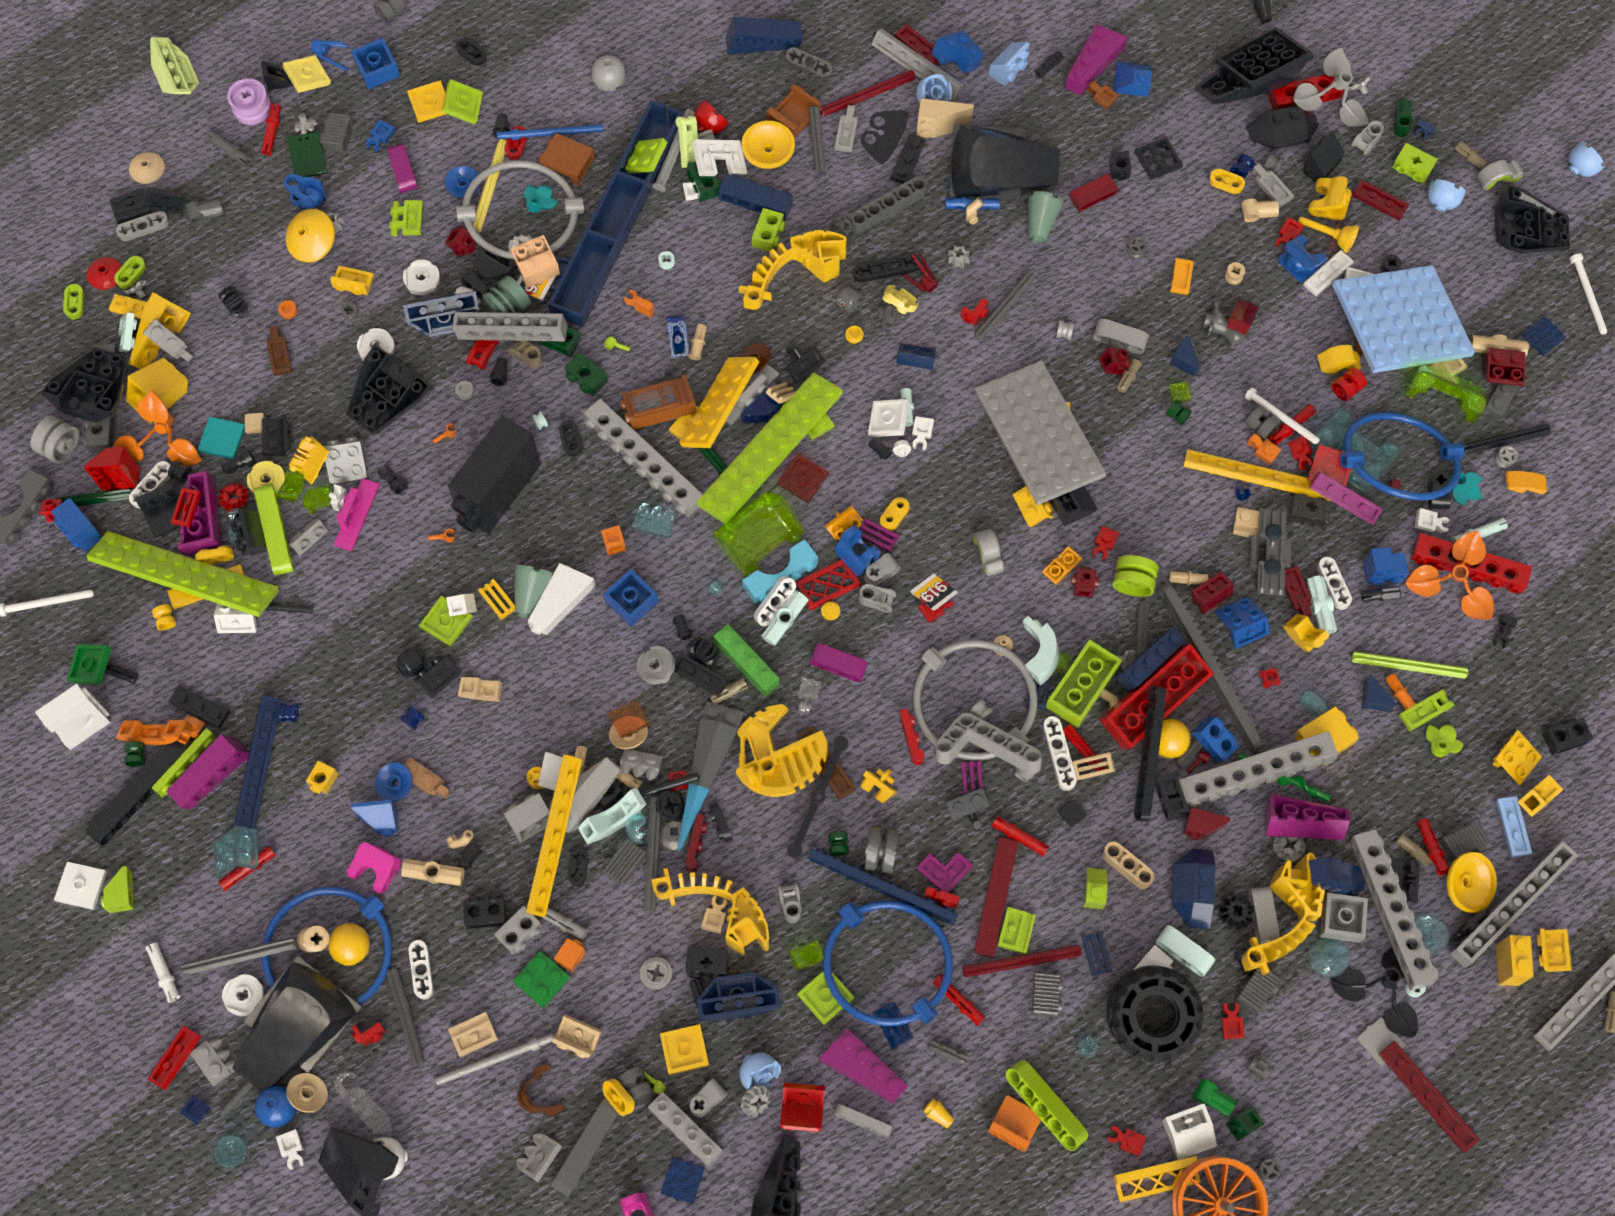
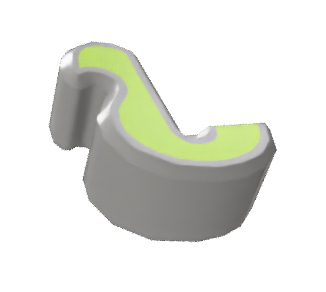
(1499, 171)
(989, 552)

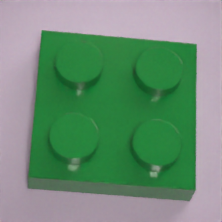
(88, 664)
(541, 979)

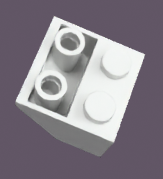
(1190, 1131)

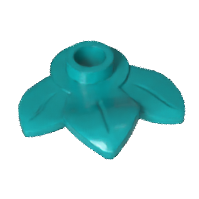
(539, 198)
(1468, 488)

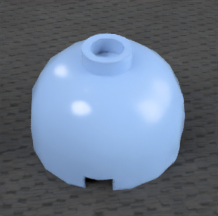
(934, 88)
(1585, 161)
(1445, 195)
(758, 1070)

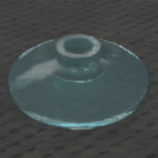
(1357, 442)
(1436, 930)
(1323, 963)

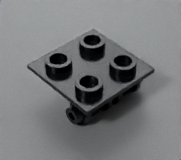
(1408, 878)

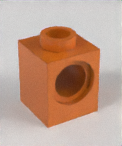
(613, 540)
(570, 954)

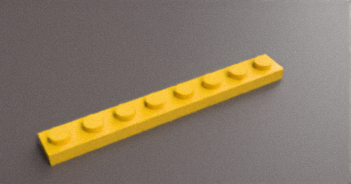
(1249, 473)
(554, 836)

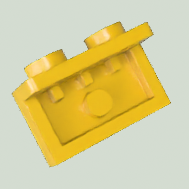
(352, 280)
(125, 304)
(1032, 513)
(1555, 950)

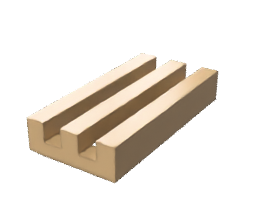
(780, 390)
(1109, 762)

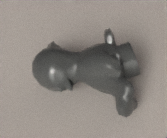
(1218, 324)

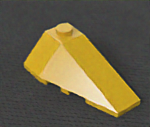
(165, 313)

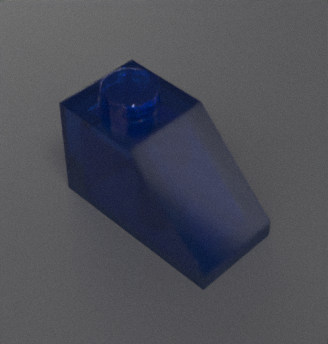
(677, 336)
(761, 409)

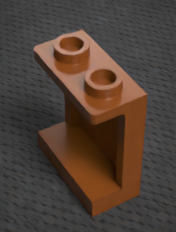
(794, 110)
(567, 157)

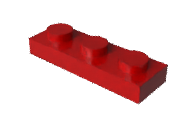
(174, 1058)

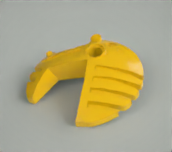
(789, 765)

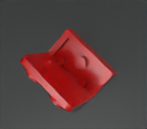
(802, 1107)

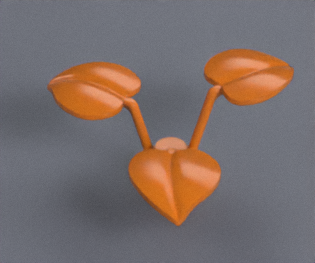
(150, 409)
(1469, 550)

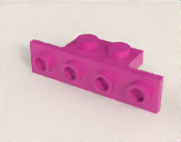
(354, 513)

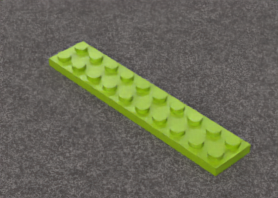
(769, 448)
(183, 573)

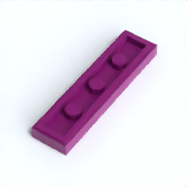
(1345, 498)

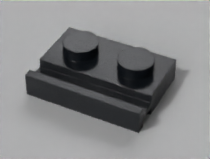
(130, 206)

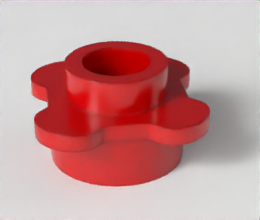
(1273, 673)
(671, 776)

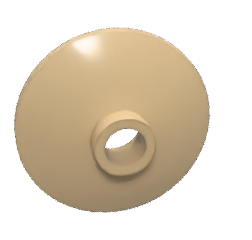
(149, 173)
(627, 742)
(312, 1087)

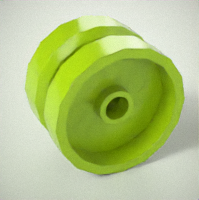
(1135, 576)

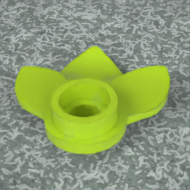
(1445, 738)

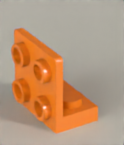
(1015, 1123)

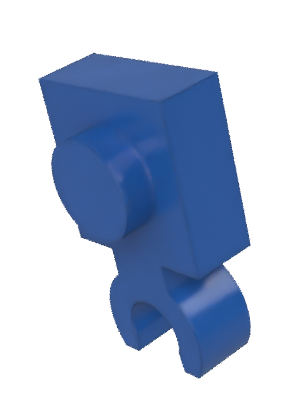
(380, 133)

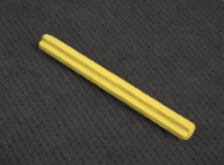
(489, 187)

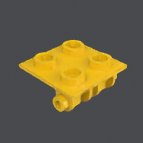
(311, 459)
(1517, 757)

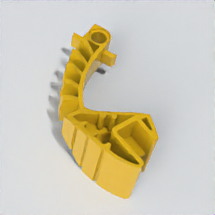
(815, 250)
(1299, 893)
(744, 917)

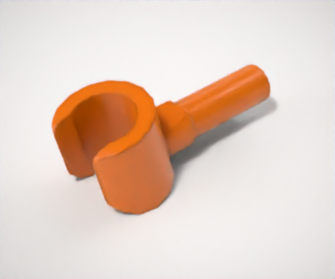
(447, 433)
(443, 536)

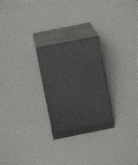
(275, 76)

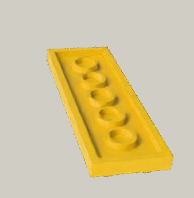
(719, 402)

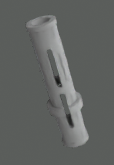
(566, 924)

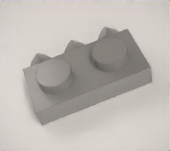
(640, 763)
(213, 1062)
(538, 1156)

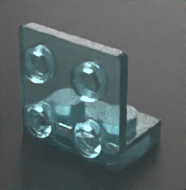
(236, 849)

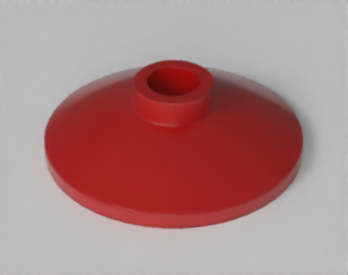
(103, 280)

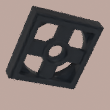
(1164, 143)

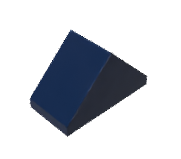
(1185, 358)
(1376, 697)

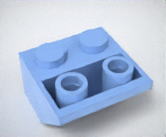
(1010, 62)

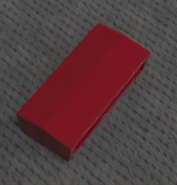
(1093, 192)
(1242, 316)

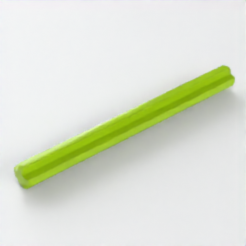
(1409, 664)

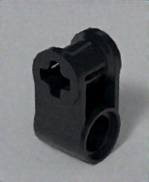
(1434, 484)

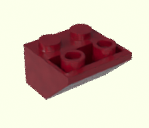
(1504, 366)

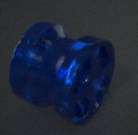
(288, 712)
(412, 718)

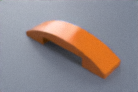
(150, 734)

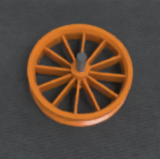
(1219, 1202)

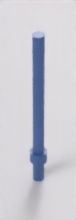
(514, 134)

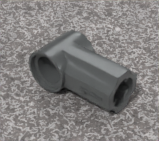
(199, 212)

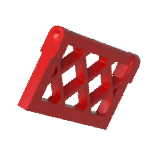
(826, 598)

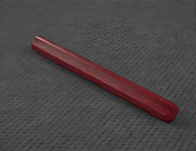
(867, 93)
(1021, 961)

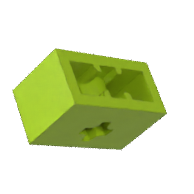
(1414, 163)

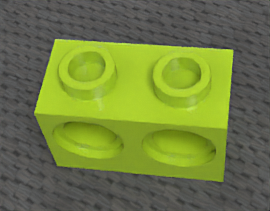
(764, 229)

